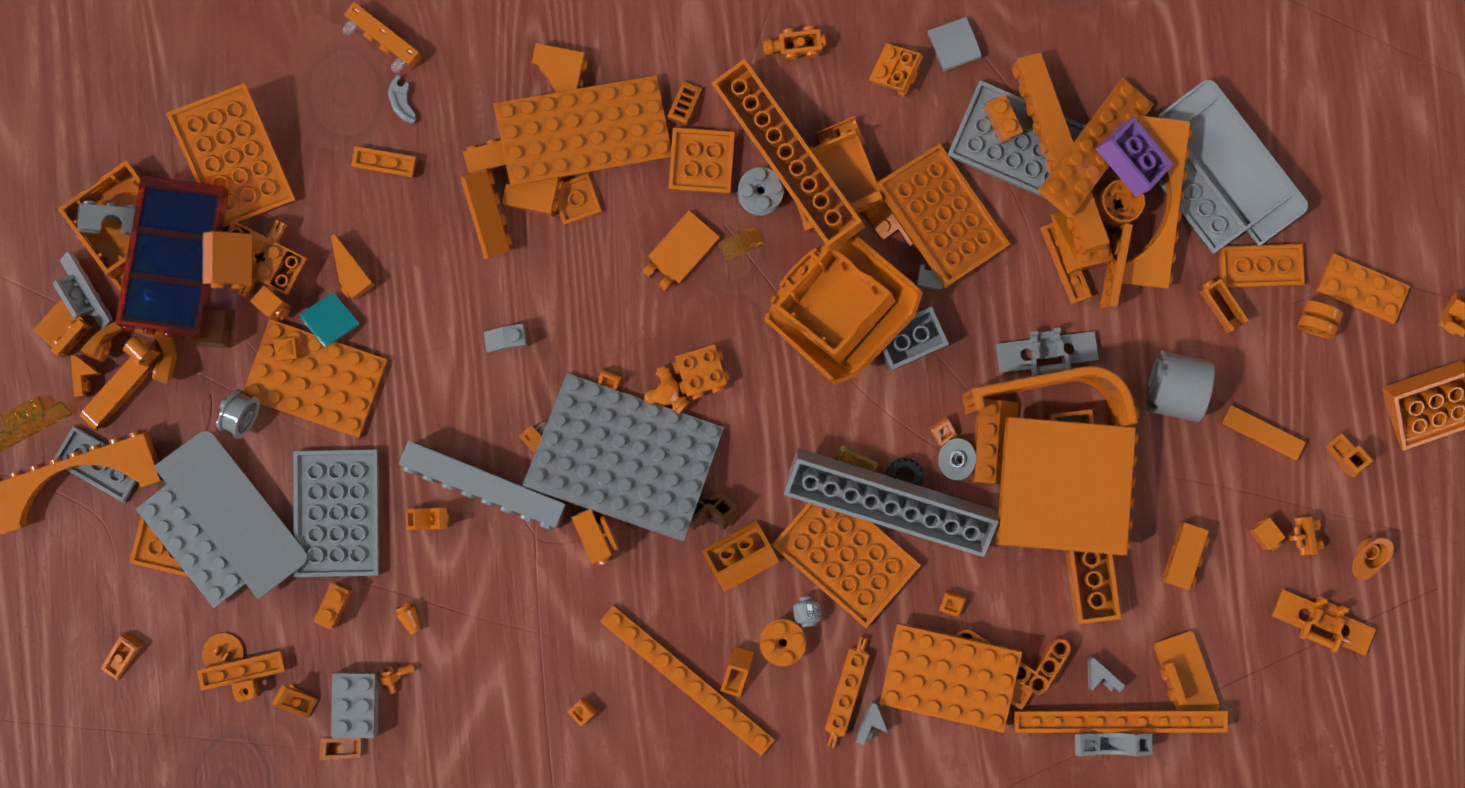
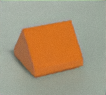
(609, 379)

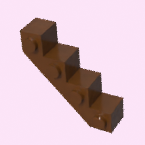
(715, 506)

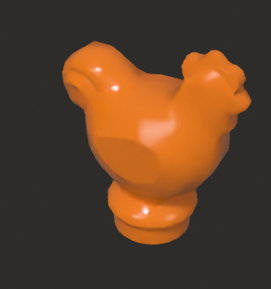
(667, 392)

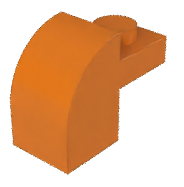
(1453, 315)
(1350, 459)
(427, 519)

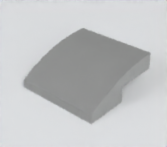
(954, 44)

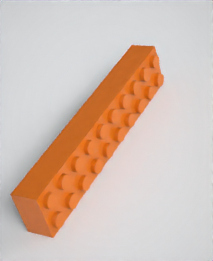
(788, 155)
(1090, 574)

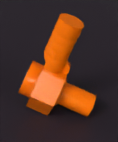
(389, 676)

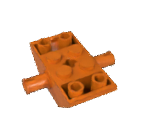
(281, 263)

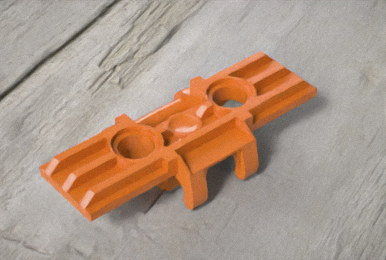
(1327, 617)

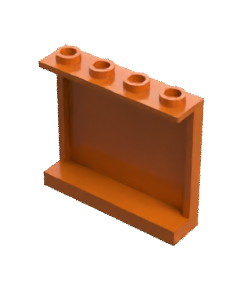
(850, 171)

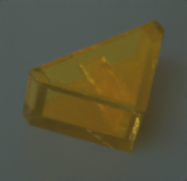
(851, 457)

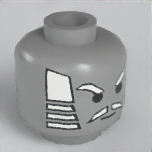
(807, 612)

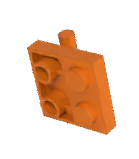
(896, 68)

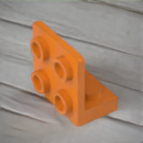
(61, 330)

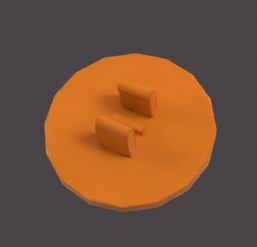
(222, 649)

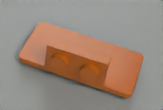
(1186, 673)

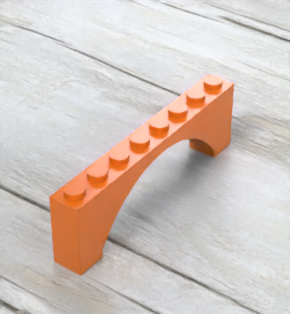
(564, 72)
(1154, 261)
(129, 456)

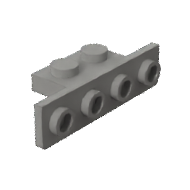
(79, 293)

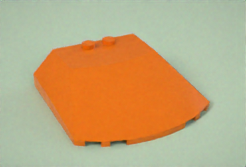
(881, 334)

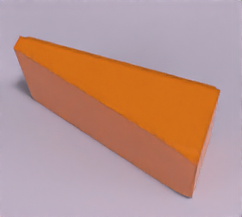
(121, 655)

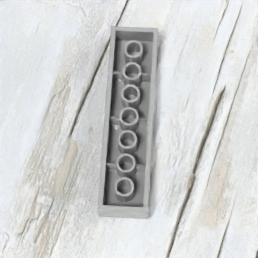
(483, 484)

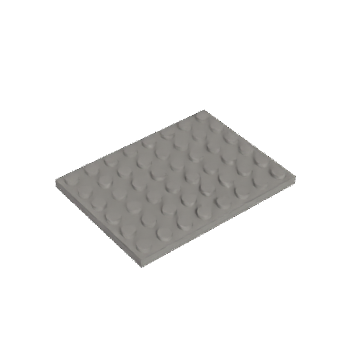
(624, 457)

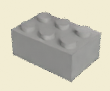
(915, 341)
(355, 704)

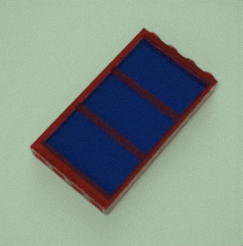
(165, 257)

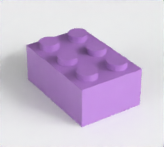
(1134, 156)

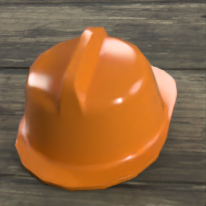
(1371, 556)

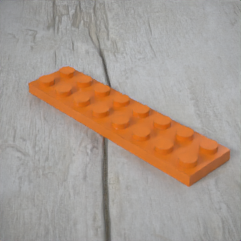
(1082, 163)

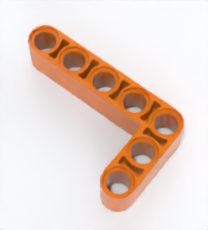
(125, 381)
(1038, 671)

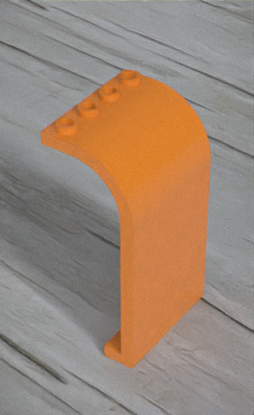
(1111, 387)

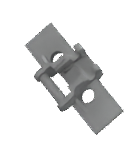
(1045, 346)

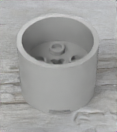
(1180, 386)

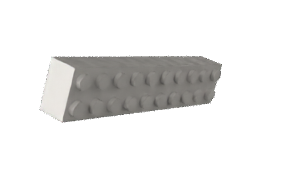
(891, 502)

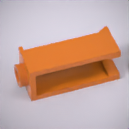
(1230, 302)

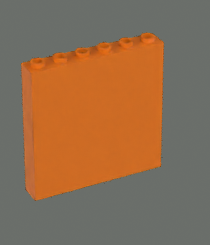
(1066, 486)

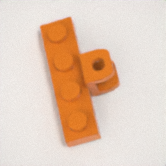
(242, 674)

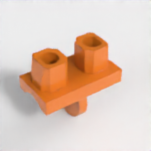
(1305, 536)

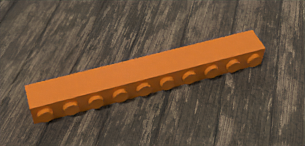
(1054, 142)

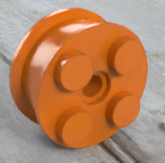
(779, 654)

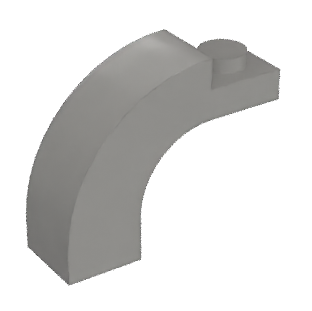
(1113, 743)

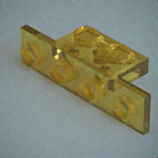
(29, 419)

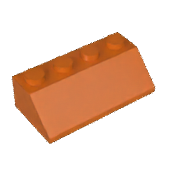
(485, 212)
(990, 439)

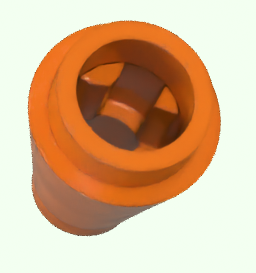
(408, 617)

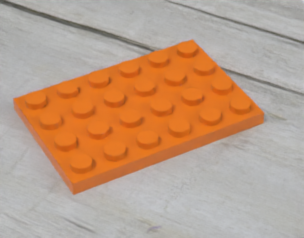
(232, 149)
(942, 215)
(322, 385)
(846, 559)
(950, 677)

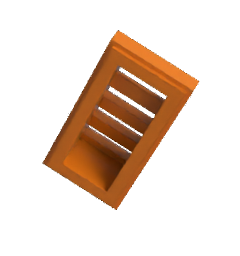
(672, 116)

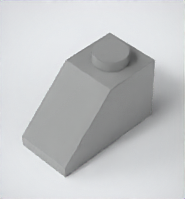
(505, 338)

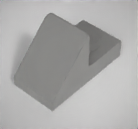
(1097, 672)
(871, 718)

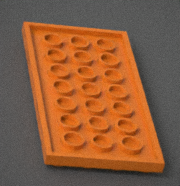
(582, 130)

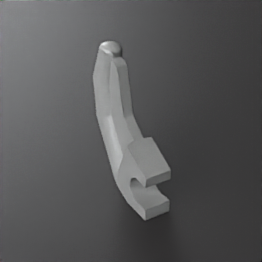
(398, 100)

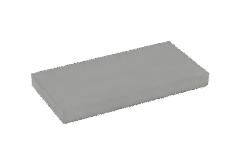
(104, 478)

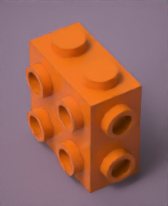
(701, 371)

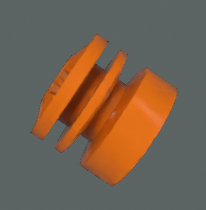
(1128, 204)

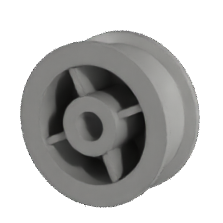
(762, 179)
(238, 413)

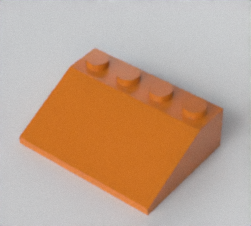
(1427, 405)

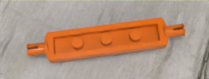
(847, 692)

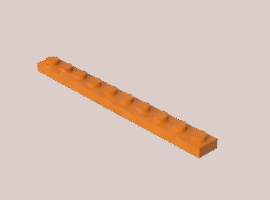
(687, 680)
(1121, 721)

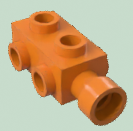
(798, 40)

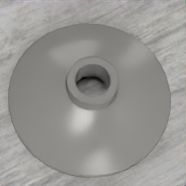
(950, 455)

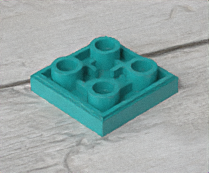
(329, 320)

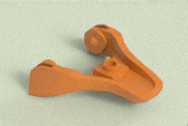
(100, 344)

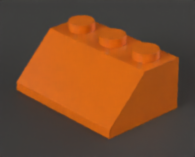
(740, 556)

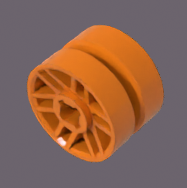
(1320, 319)

